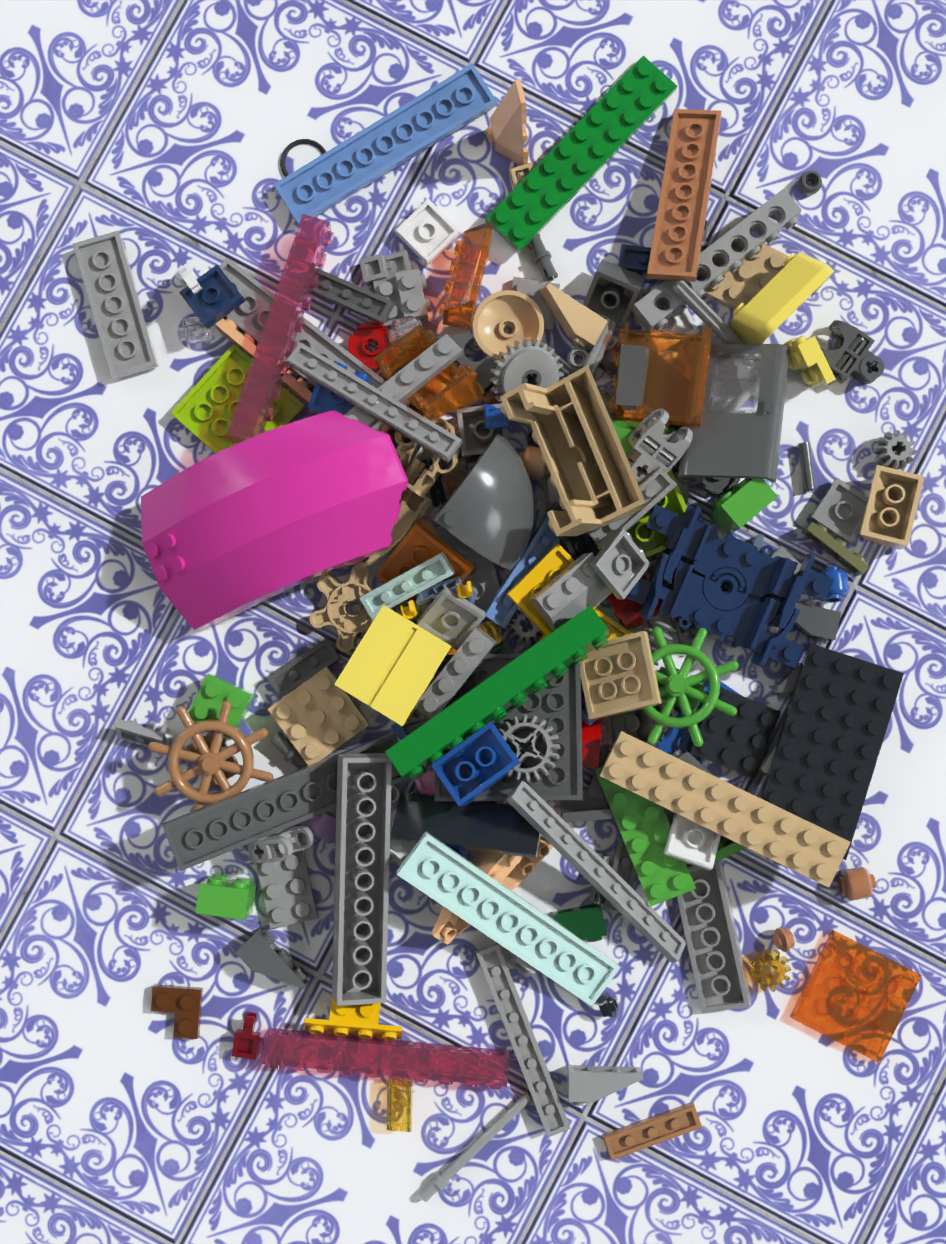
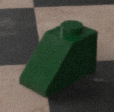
(583, 921)

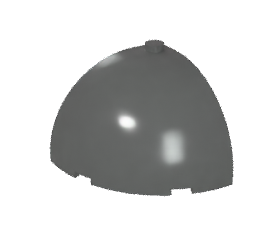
(493, 506)

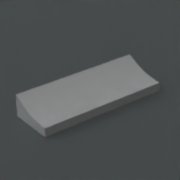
(713, 941)

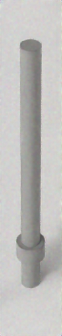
(441, 1180)

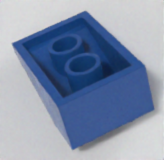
(475, 764)

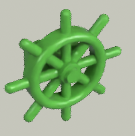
(686, 691)

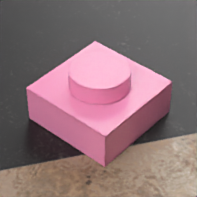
(426, 783)

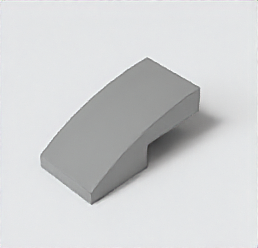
(383, 267)

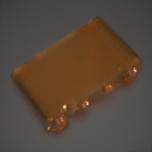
(447, 391)

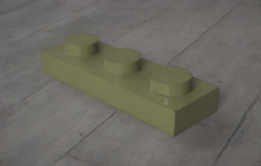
(836, 548)

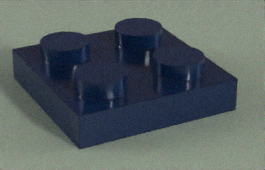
(215, 298)

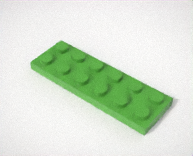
(645, 837)

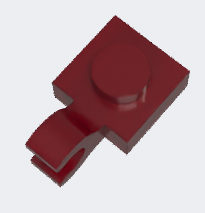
(246, 1040)

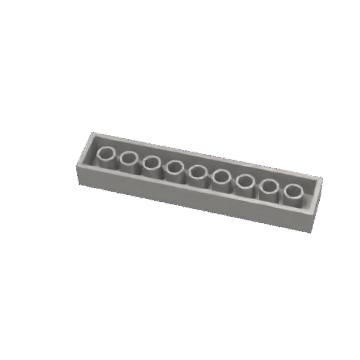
(361, 878)

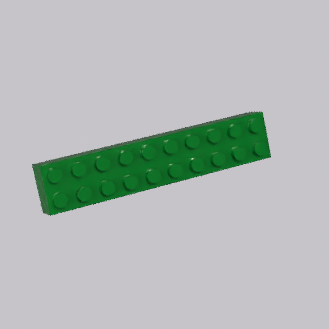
(499, 693)

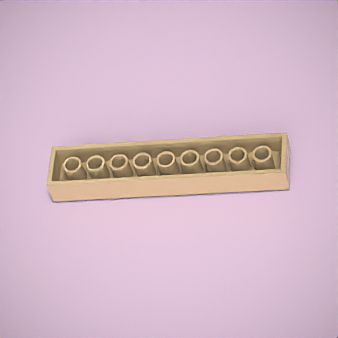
(724, 809)

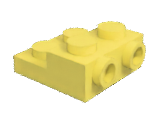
(808, 356)

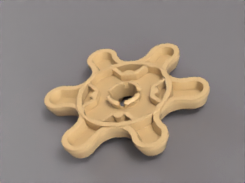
(335, 610)

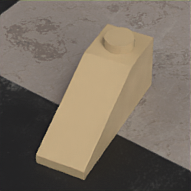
(575, 319)

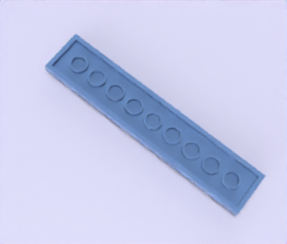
(386, 144)

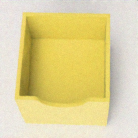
(393, 665)

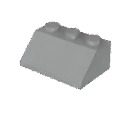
(570, 592)

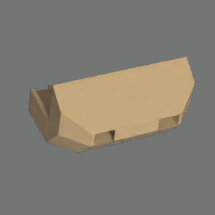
(579, 452)

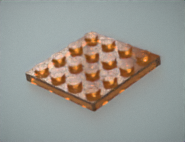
(855, 996)

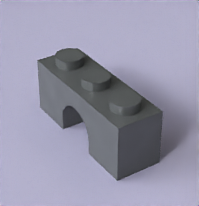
(464, 339)

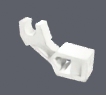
(188, 278)

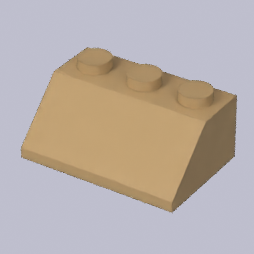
(891, 507)

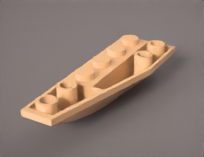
(506, 869)

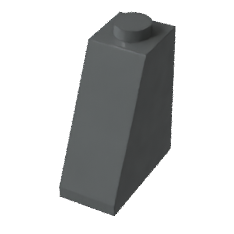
(632, 376)

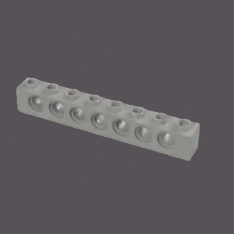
(779, 206)

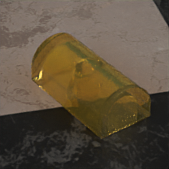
(399, 1104)

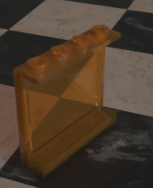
(674, 375)

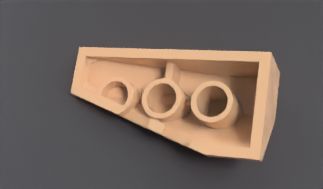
(508, 125)

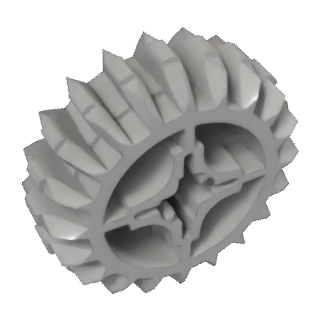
(532, 738)

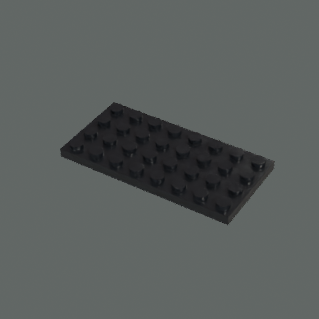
(831, 739)

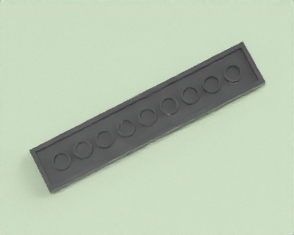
(263, 809)

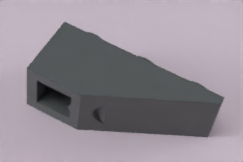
(268, 959)

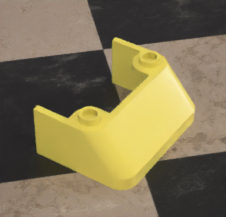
(779, 298)

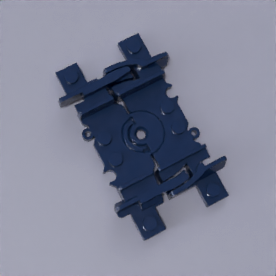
(746, 573)

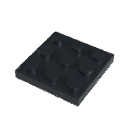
(740, 739)

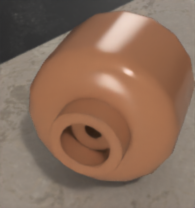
(856, 883)

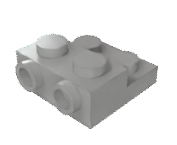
(406, 294)
(619, 562)

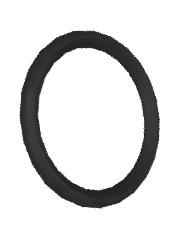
(293, 144)

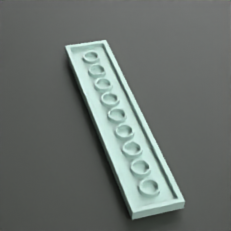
(507, 919)

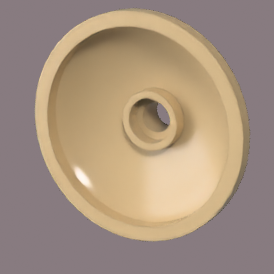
(506, 310)

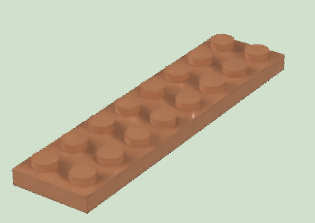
(684, 195)

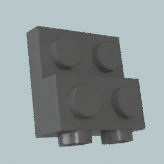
(633, 723)

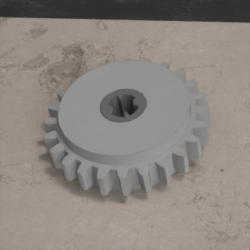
(524, 360)

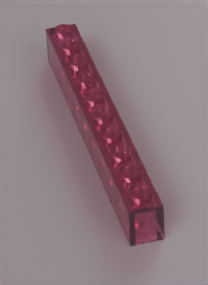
(280, 329)
(387, 1058)

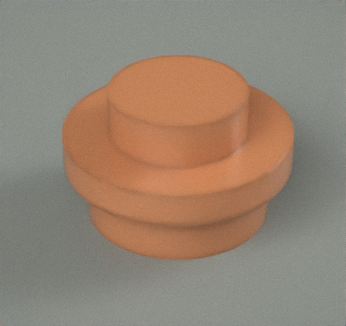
(783, 939)

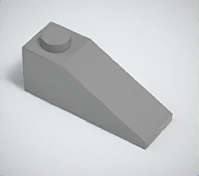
(596, 1082)

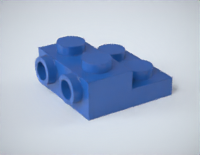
(325, 400)

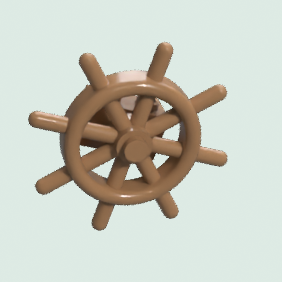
(210, 757)

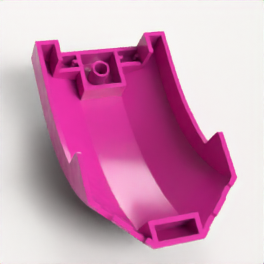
(271, 515)

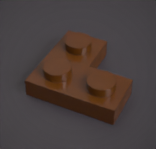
(185, 1003)

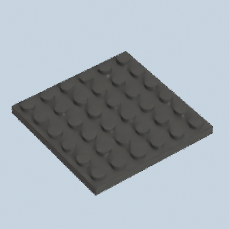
(561, 709)

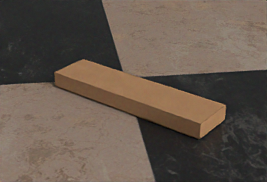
(651, 1131)

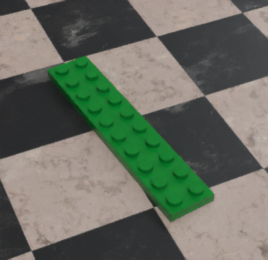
(581, 154)

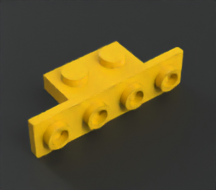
(356, 1020)

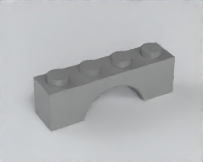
(455, 673)

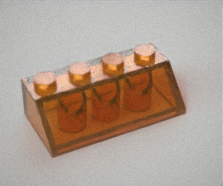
(467, 277)

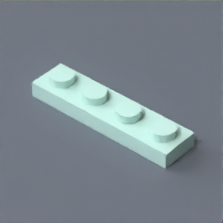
(407, 584)

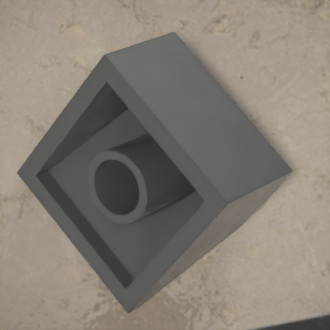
(613, 292)

